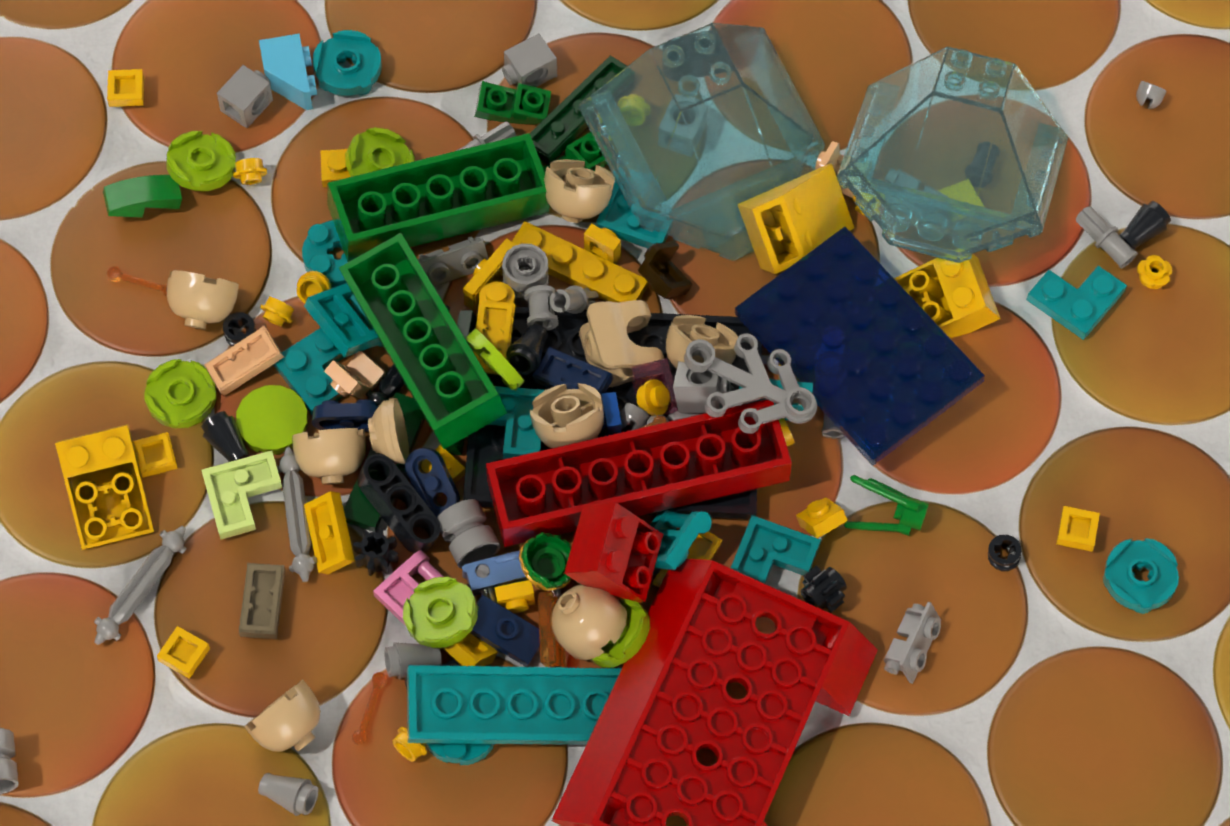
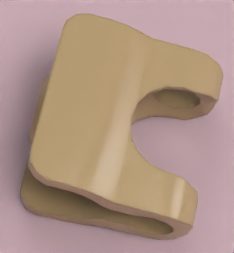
(607, 340)

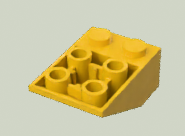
(795, 218)
(952, 294)
(104, 486)

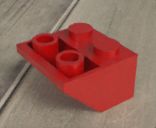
(614, 551)

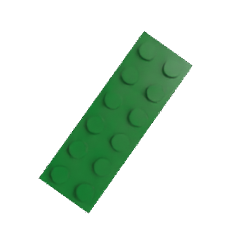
(439, 196)
(423, 341)

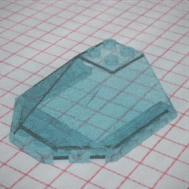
(702, 131)
(954, 155)

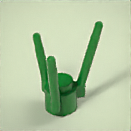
(908, 510)

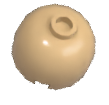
(577, 191)
(200, 298)
(689, 328)
(567, 415)
(330, 453)
(587, 620)
(287, 720)

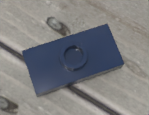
(559, 369)
(506, 631)

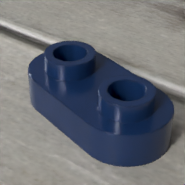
(343, 415)
(432, 483)

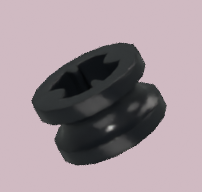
(237, 320)
(1012, 560)

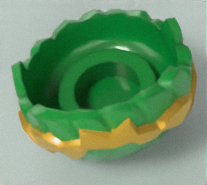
(545, 561)

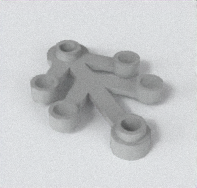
(755, 384)

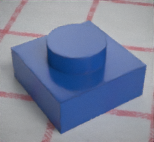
(612, 419)

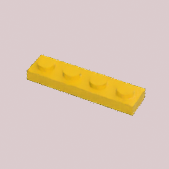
(582, 267)

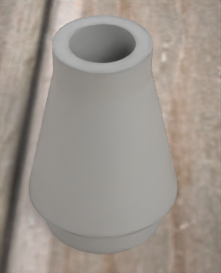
(404, 654)
(291, 793)

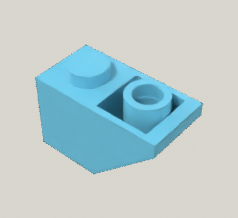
(286, 66)

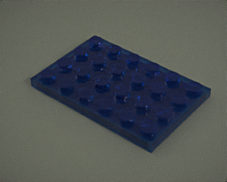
(862, 343)

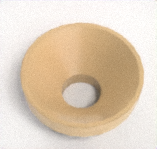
(389, 431)

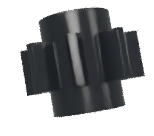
(382, 545)
(823, 588)

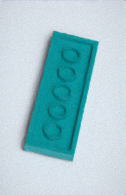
(505, 704)

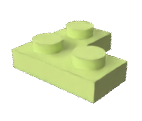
(232, 484)

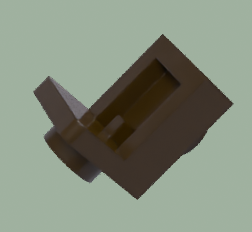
(662, 273)

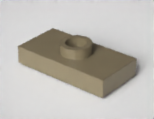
(262, 601)

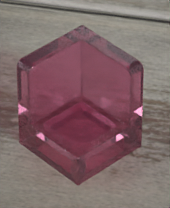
(655, 370)

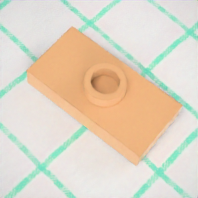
(244, 361)

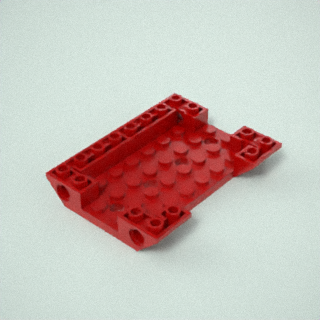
(676, 701)

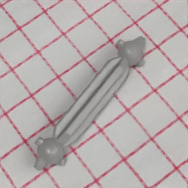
(296, 517)
(140, 585)

